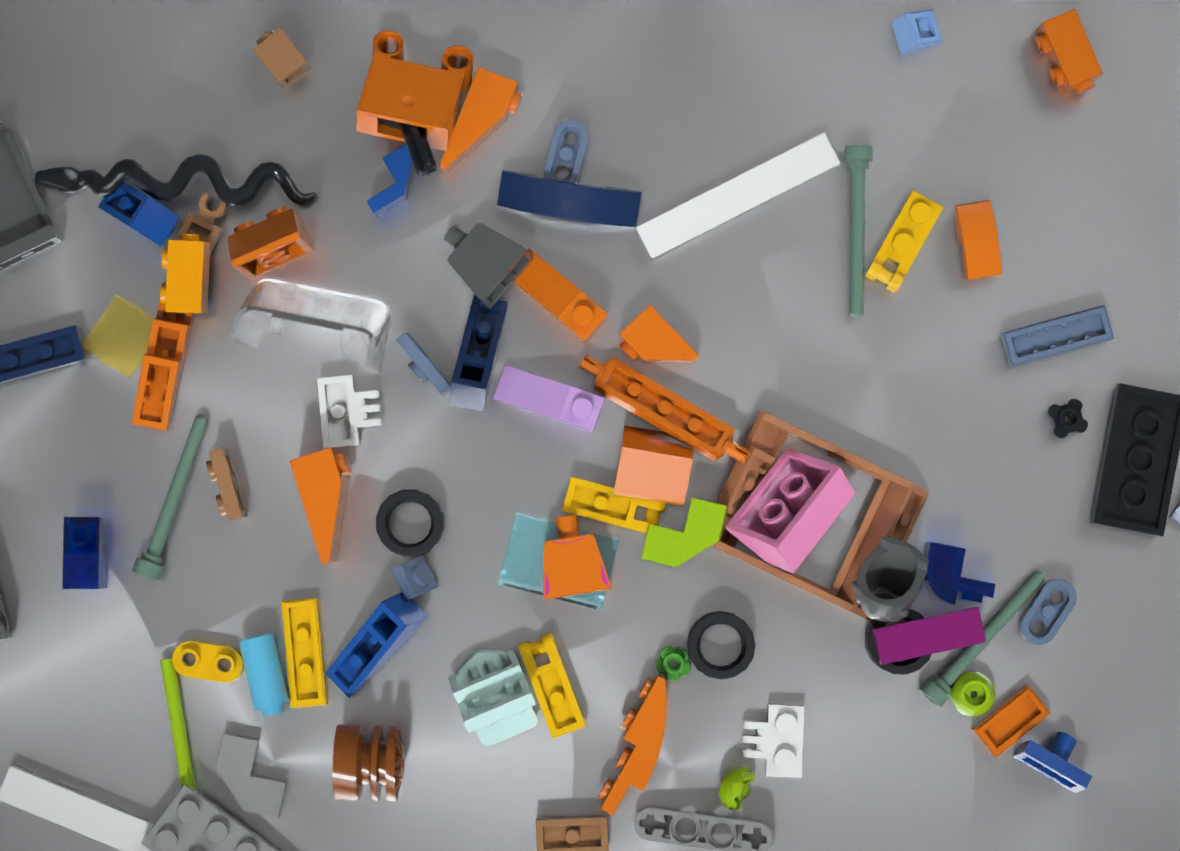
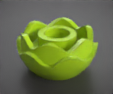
(965, 685)
(735, 787)

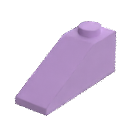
(549, 398)

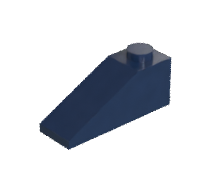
(477, 355)

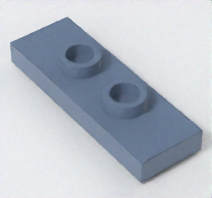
(1057, 336)

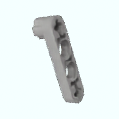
(703, 834)

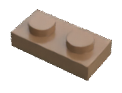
(222, 470)
(572, 834)

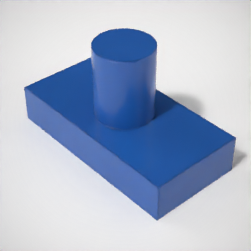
(1054, 761)

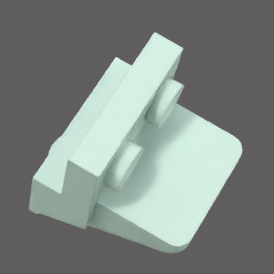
(493, 695)

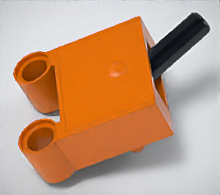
(413, 99)

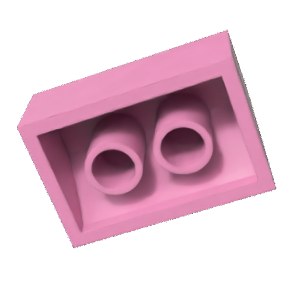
(791, 509)

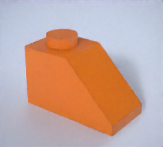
(655, 340)

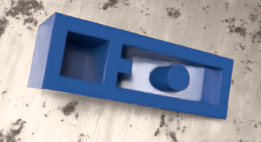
(376, 643)

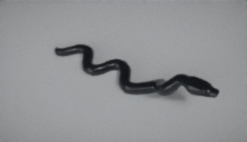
(72, 180)

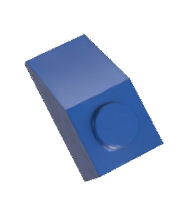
(140, 213)

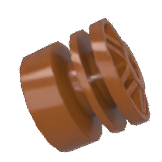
(367, 762)

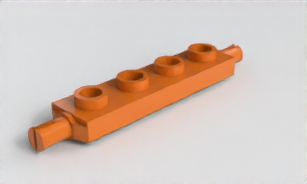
(664, 409)

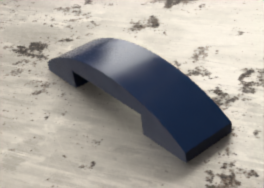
(569, 199)

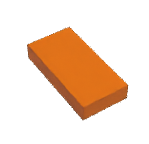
(1011, 721)

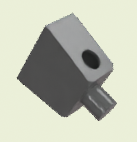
(486, 260)

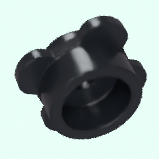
(1058, 414)

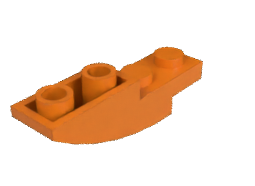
(646, 732)

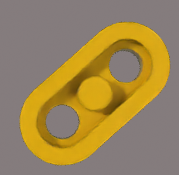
(207, 661)

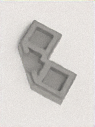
(236, 767)

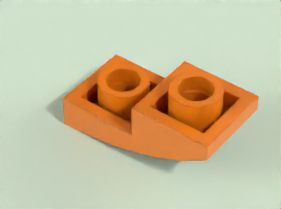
(979, 239)

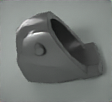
(890, 580)

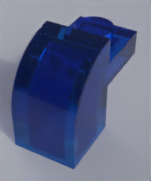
(945, 579)

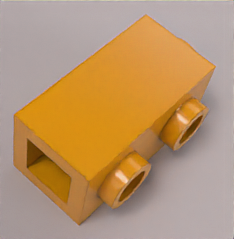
(187, 275)

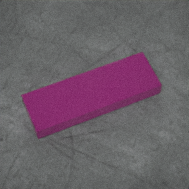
(929, 635)

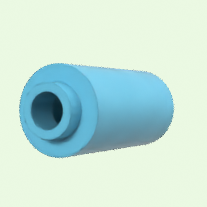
(264, 674)

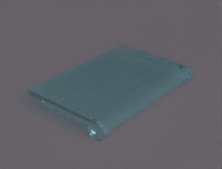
(525, 559)

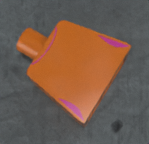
(572, 562)

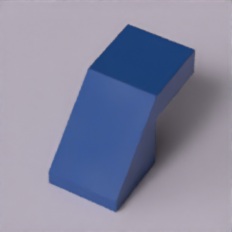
(402, 169)

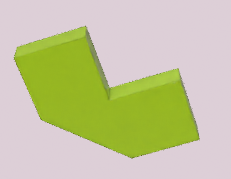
(676, 547)

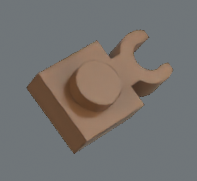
(204, 223)

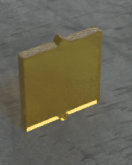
(120, 336)

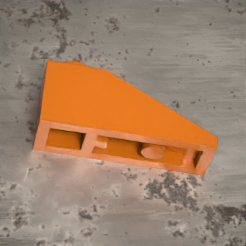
(483, 112)
(561, 299)

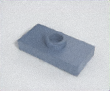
(423, 365)

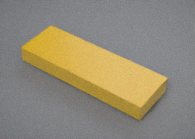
(304, 652)

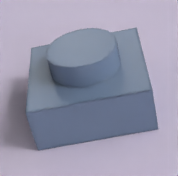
(414, 577)

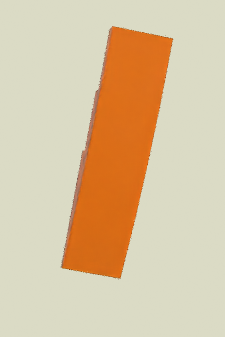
(162, 368)

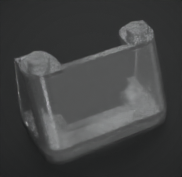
(360, 318)

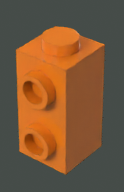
(1068, 52)

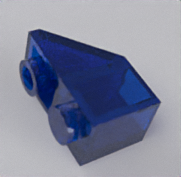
(84, 554)

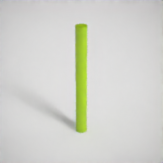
(177, 723)

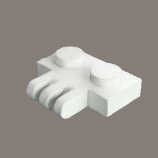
(344, 411)
(778, 740)

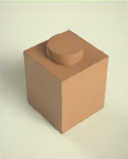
(281, 57)

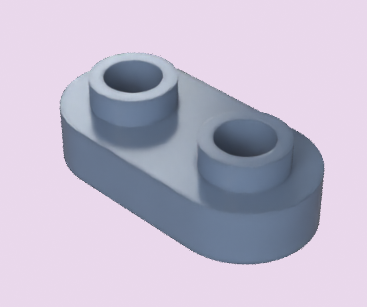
(566, 155)
(1049, 613)

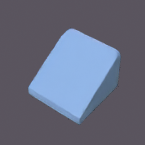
(916, 31)

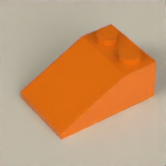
(268, 243)
(324, 493)

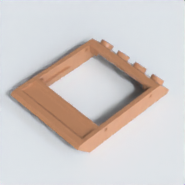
(889, 514)

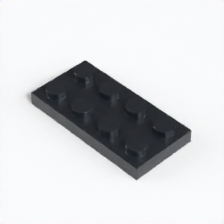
(1138, 461)

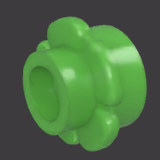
(663, 663)

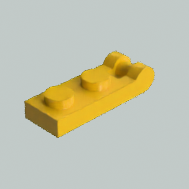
(904, 240)
(600, 504)
(552, 687)

